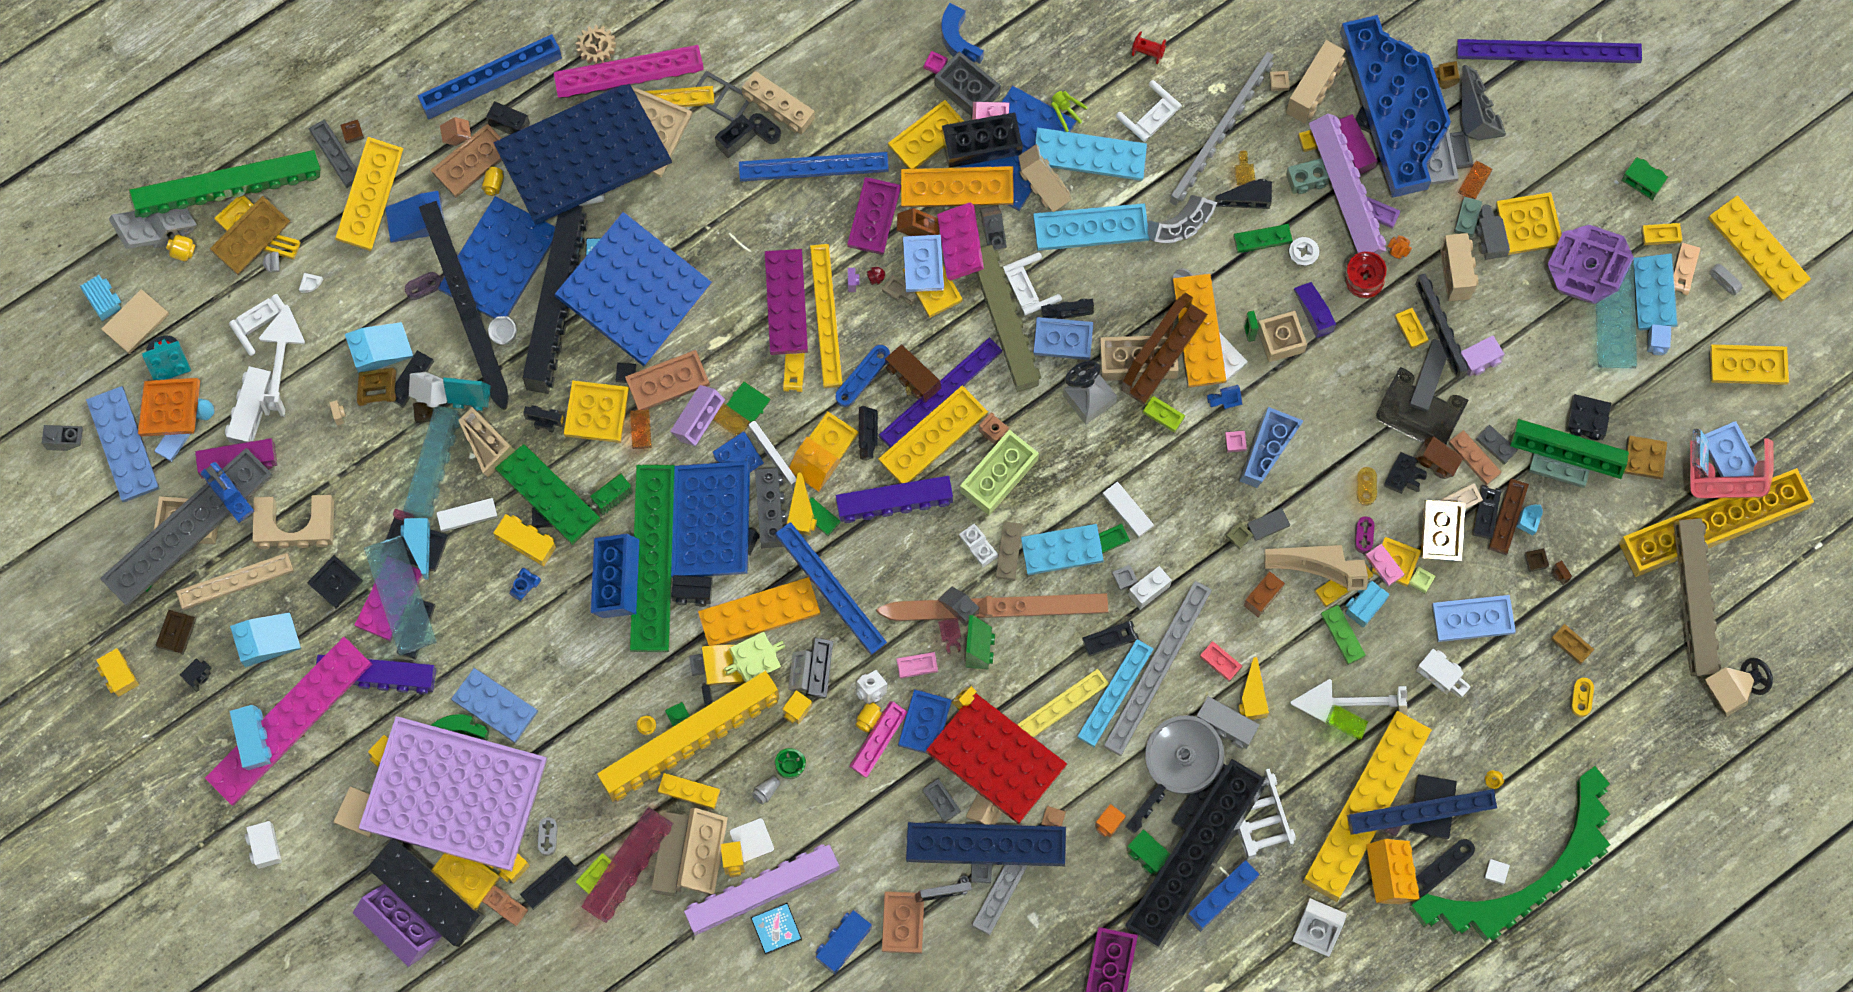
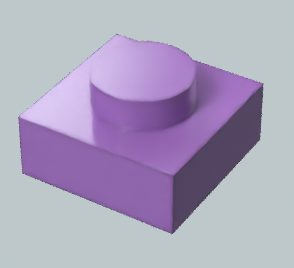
(853, 280)

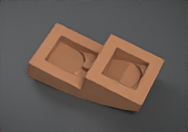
(505, 905)

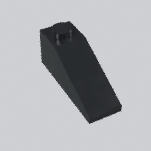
(1250, 195)

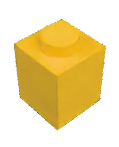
(797, 708)

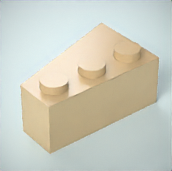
(1043, 179)
(485, 441)

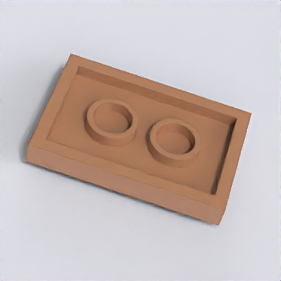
(902, 923)

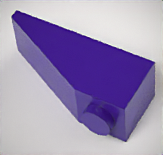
(1315, 310)

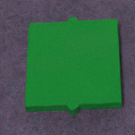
(748, 402)

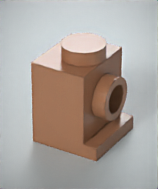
(986, 430)

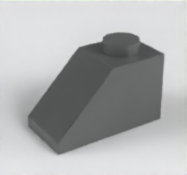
(959, 605)

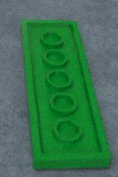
(547, 494)

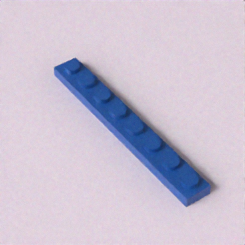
(813, 166)
(830, 588)

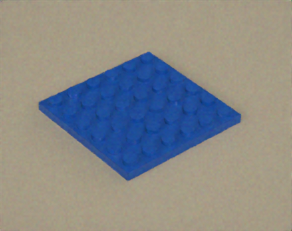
(633, 289)

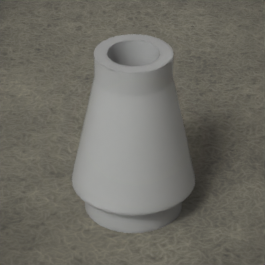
(765, 790)

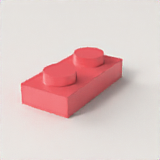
(1221, 661)

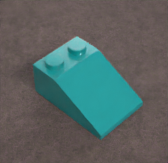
(467, 393)

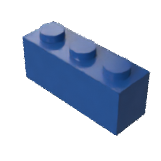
(843, 941)

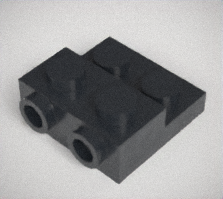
(1588, 417)

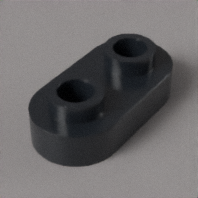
(764, 127)

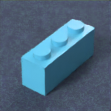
(250, 737)

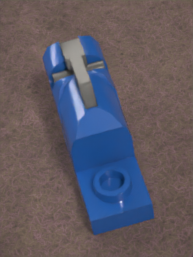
(227, 492)

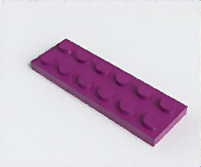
(786, 302)

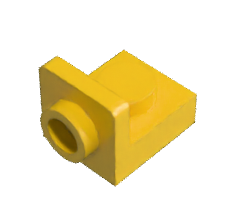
(965, 697)

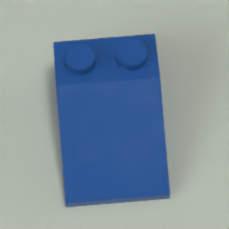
(406, 219)

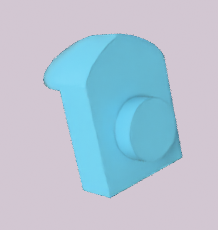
(205, 409)
(1530, 518)

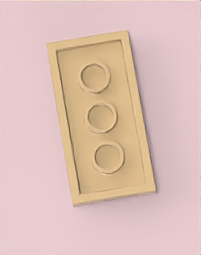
(702, 851)

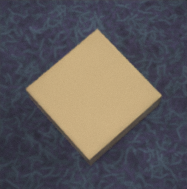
(1279, 81)

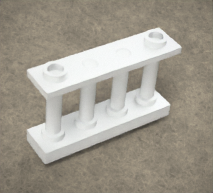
(1251, 847)

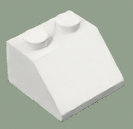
(1319, 927)

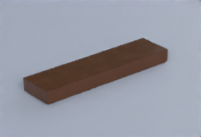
(1508, 516)

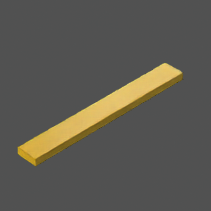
(826, 316)

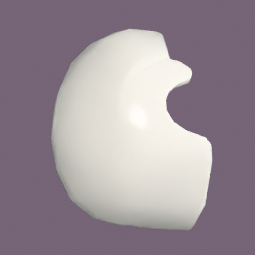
(502, 330)

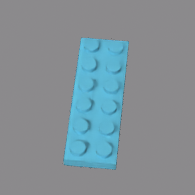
(1092, 154)
(1091, 227)

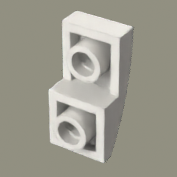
(978, 545)

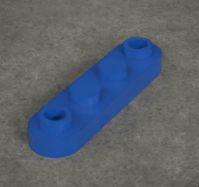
(862, 376)

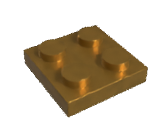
(1646, 457)

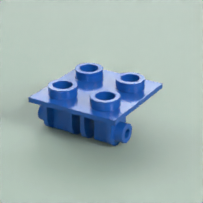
(738, 450)

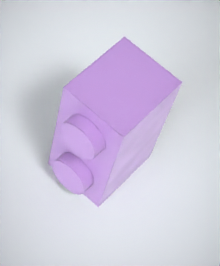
(1482, 356)

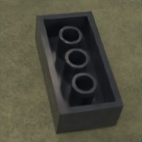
(982, 140)

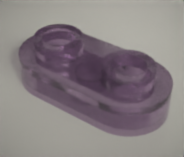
(422, 285)

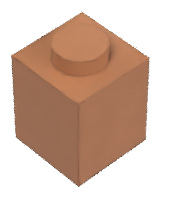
(455, 131)

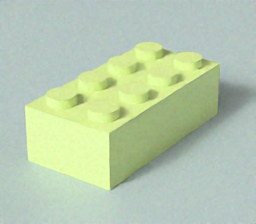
(999, 472)

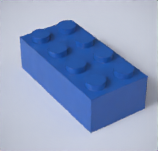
(615, 576)

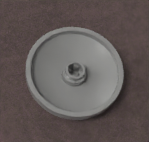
(1184, 754)

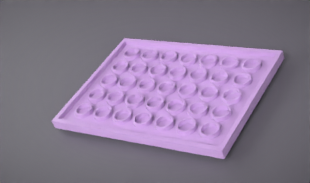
(453, 793)

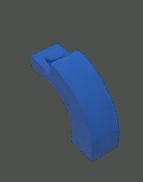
(953, 42)

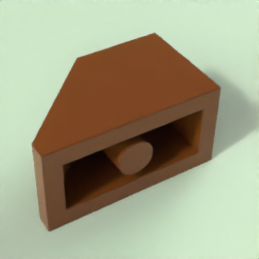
(917, 223)

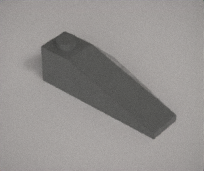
(1477, 113)

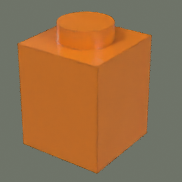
(1109, 821)

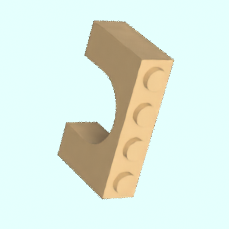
(317, 532)

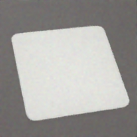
(753, 839)

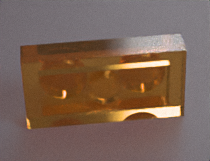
(1475, 180)
(640, 429)

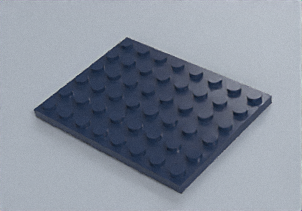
(582, 153)

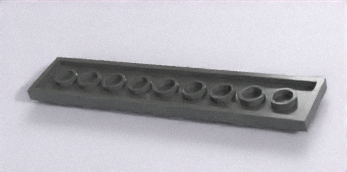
(181, 531)

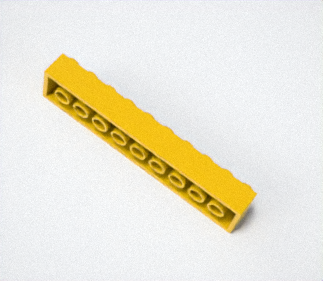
(1723, 521)
(689, 736)
(1373, 791)

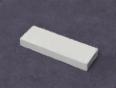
(1128, 509)
(467, 515)

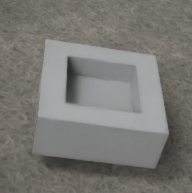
(1124, 577)

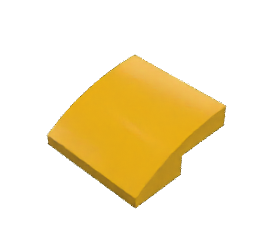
(715, 660)

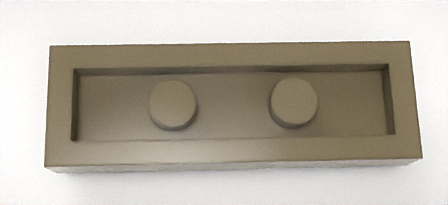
(1009, 551)

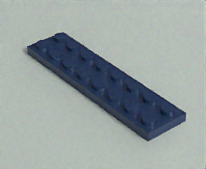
(986, 844)

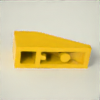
(801, 511)
(1253, 701)

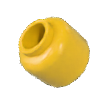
(181, 248)

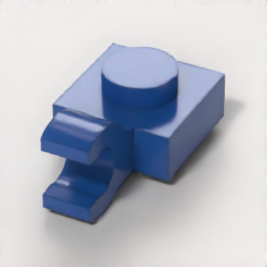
(1228, 397)

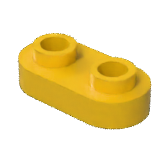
(1582, 698)

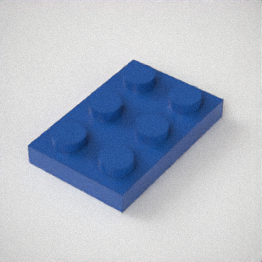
(924, 721)

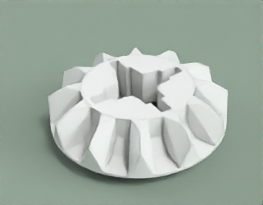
(1300, 244)

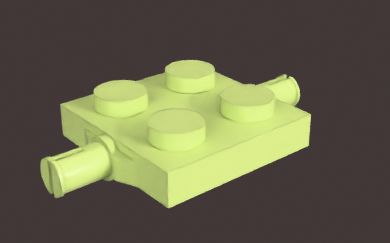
(754, 657)

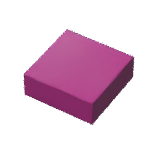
(935, 62)

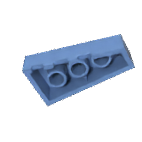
(1269, 442)

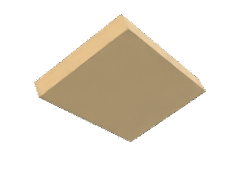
(135, 321)

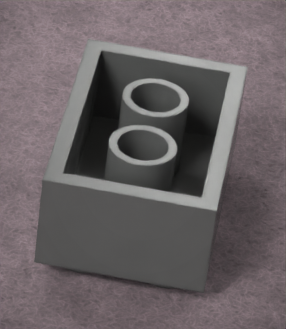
(966, 83)

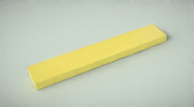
(1064, 703)

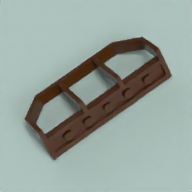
(1167, 354)

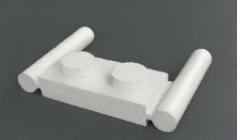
(1155, 117)
(1023, 288)
(255, 319)

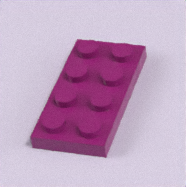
(874, 216)

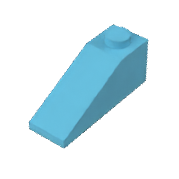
(417, 536)

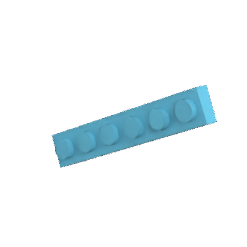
(1115, 693)

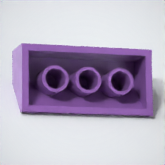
(396, 924)

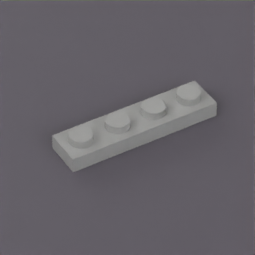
(999, 898)

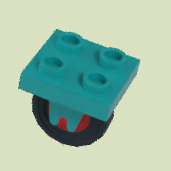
(165, 358)

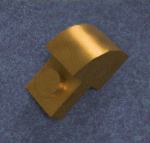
(1447, 74)

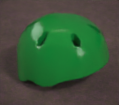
(789, 765)

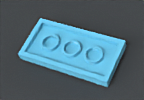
(1655, 291)
(1062, 549)

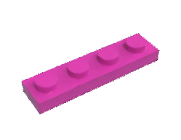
(878, 739)

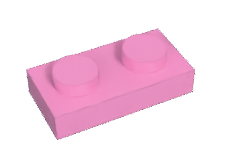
(989, 109)
(1384, 565)

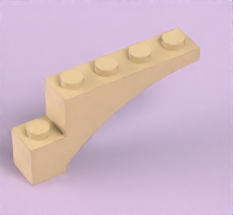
(1322, 561)

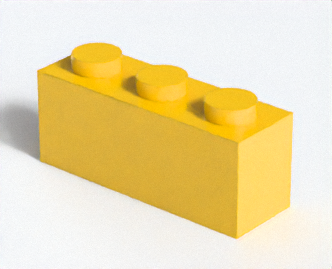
(525, 539)

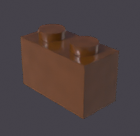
(1439, 458)

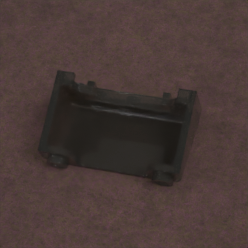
(1415, 423)

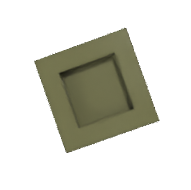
(1239, 535)

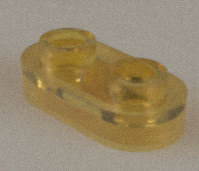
(1367, 487)

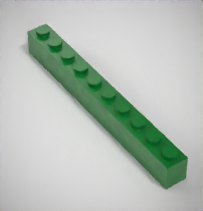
(224, 184)

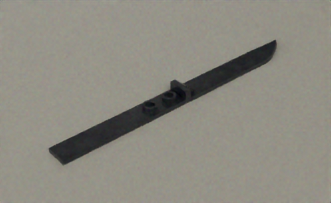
(465, 303)

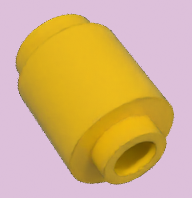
(492, 181)
(868, 717)

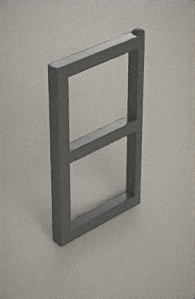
(727, 85)

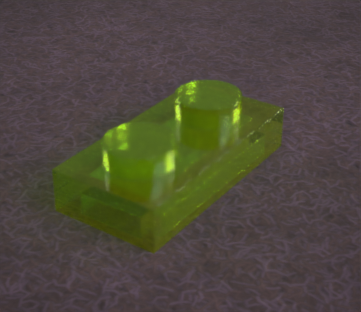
(1346, 722)

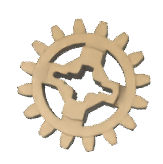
(602, 39)

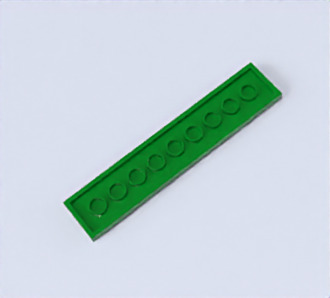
(654, 530)

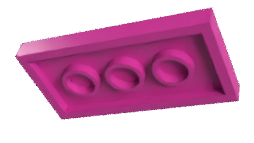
(960, 241)
(373, 617)

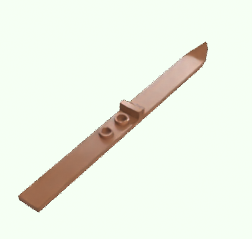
(1000, 607)

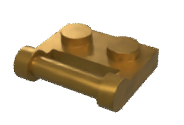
(374, 381)

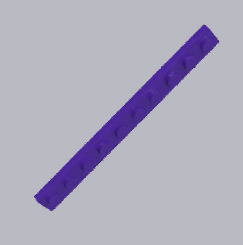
(1549, 51)

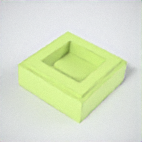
(1421, 580)

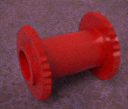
(1149, 47)

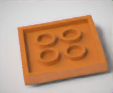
(169, 407)

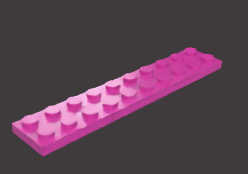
(293, 716)

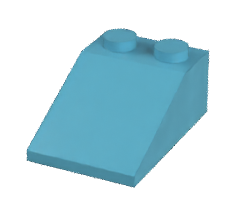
(378, 346)
(265, 638)

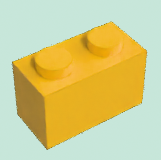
(117, 672)
(732, 859)

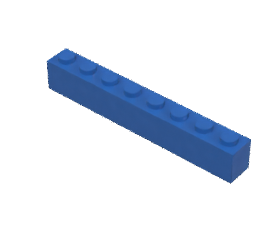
(489, 76)

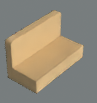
(983, 811)

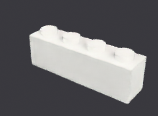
(248, 410)

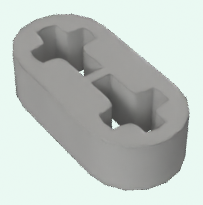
(1726, 279)
(542, 836)

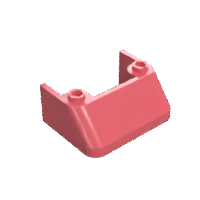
(1735, 487)

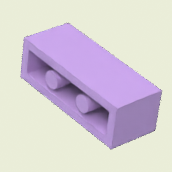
(697, 415)

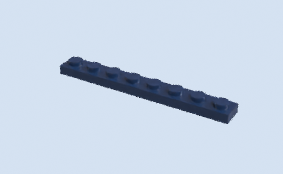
(1422, 811)

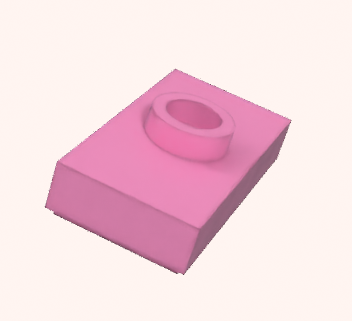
(917, 665)

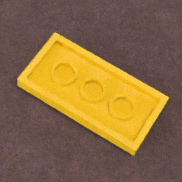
(924, 136)
(1749, 364)

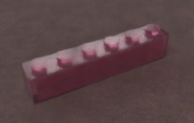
(627, 865)

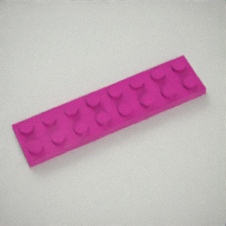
(628, 71)

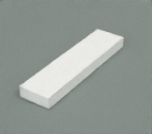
(772, 454)

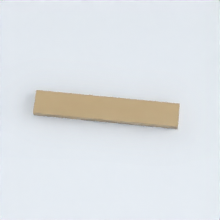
(234, 581)

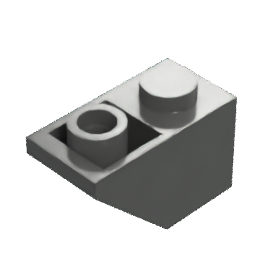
(993, 227)
(61, 437)

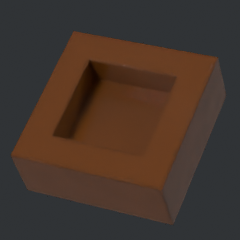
(352, 131)
(1561, 573)

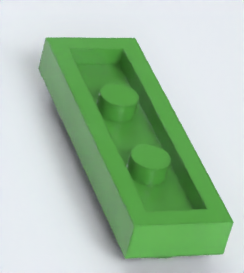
(1343, 634)

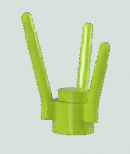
(1061, 101)

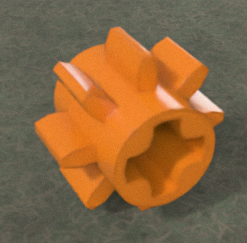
(1399, 247)

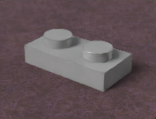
(800, 671)

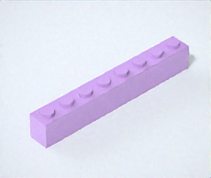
(1347, 184)
(762, 889)

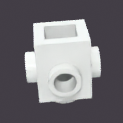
(871, 687)

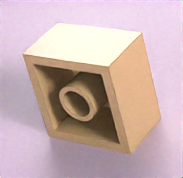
(1282, 336)

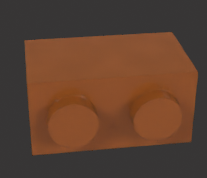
(1264, 594)

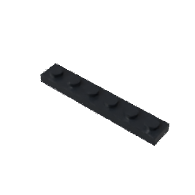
(1441, 326)

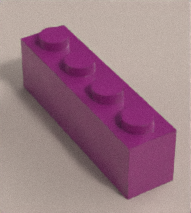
(263, 450)

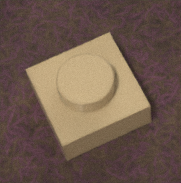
(338, 412)

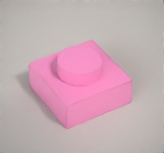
(1235, 441)

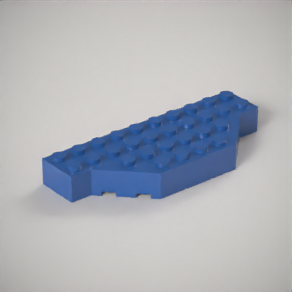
(1399, 102)

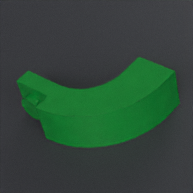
(462, 724)

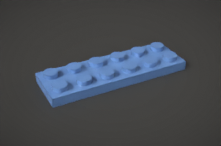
(122, 444)

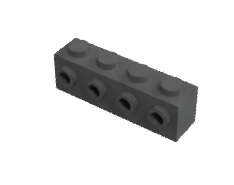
(769, 506)

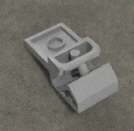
(151, 229)

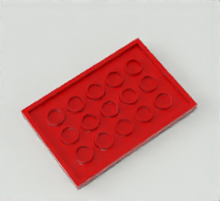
(996, 758)

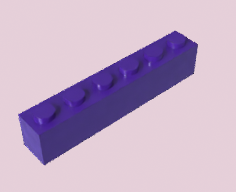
(894, 499)
(397, 676)

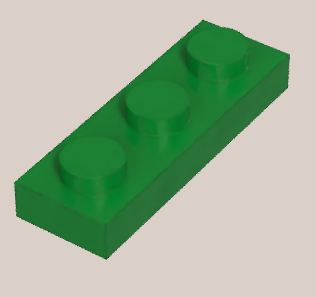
(1263, 238)

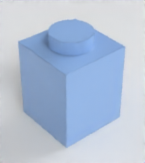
(1659, 339)

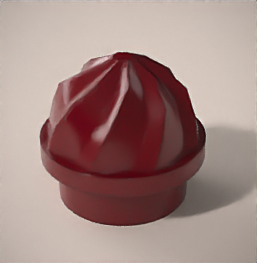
(876, 275)

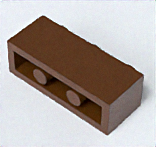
(912, 374)

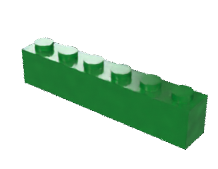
(1569, 448)

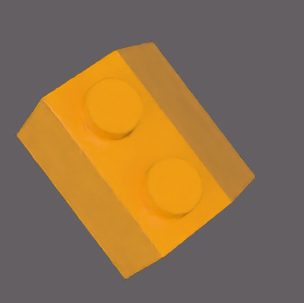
(814, 464)

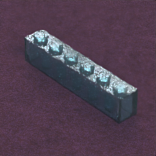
(431, 462)

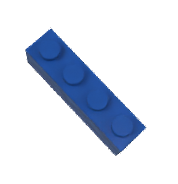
(1223, 896)

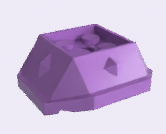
(1585, 247)

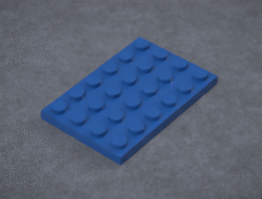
(1030, 115)
(502, 257)
(711, 519)

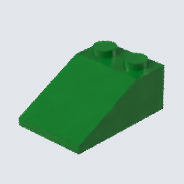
(978, 644)

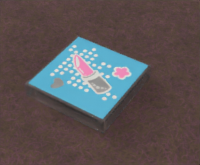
(1700, 453)

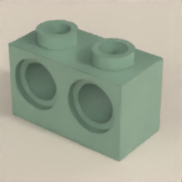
(1306, 172)

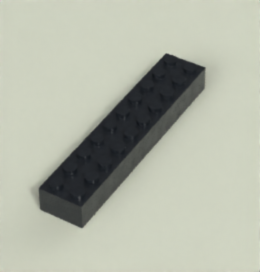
(551, 312)
(1196, 854)

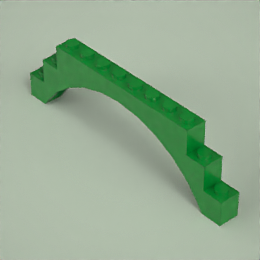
(1493, 915)

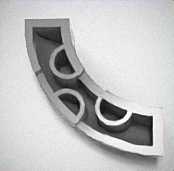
(1185, 223)

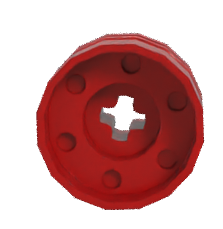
(1363, 265)

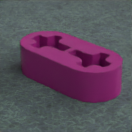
(1369, 535)

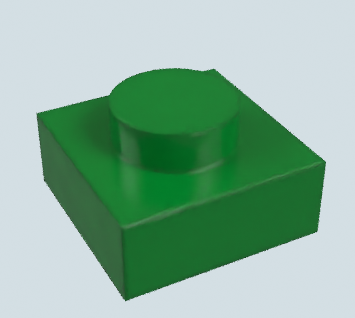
(677, 713)

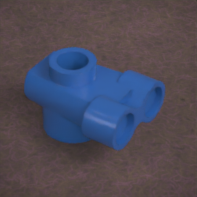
(524, 581)

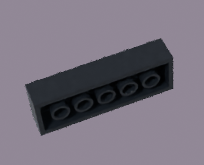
(426, 892)

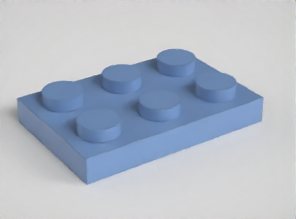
(1063, 338)

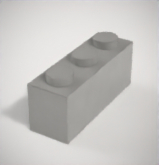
(1228, 723)

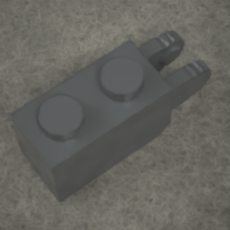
(1492, 234)

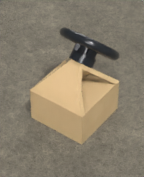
(1733, 687)

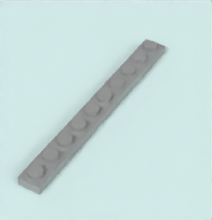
(1219, 133)
(1157, 668)

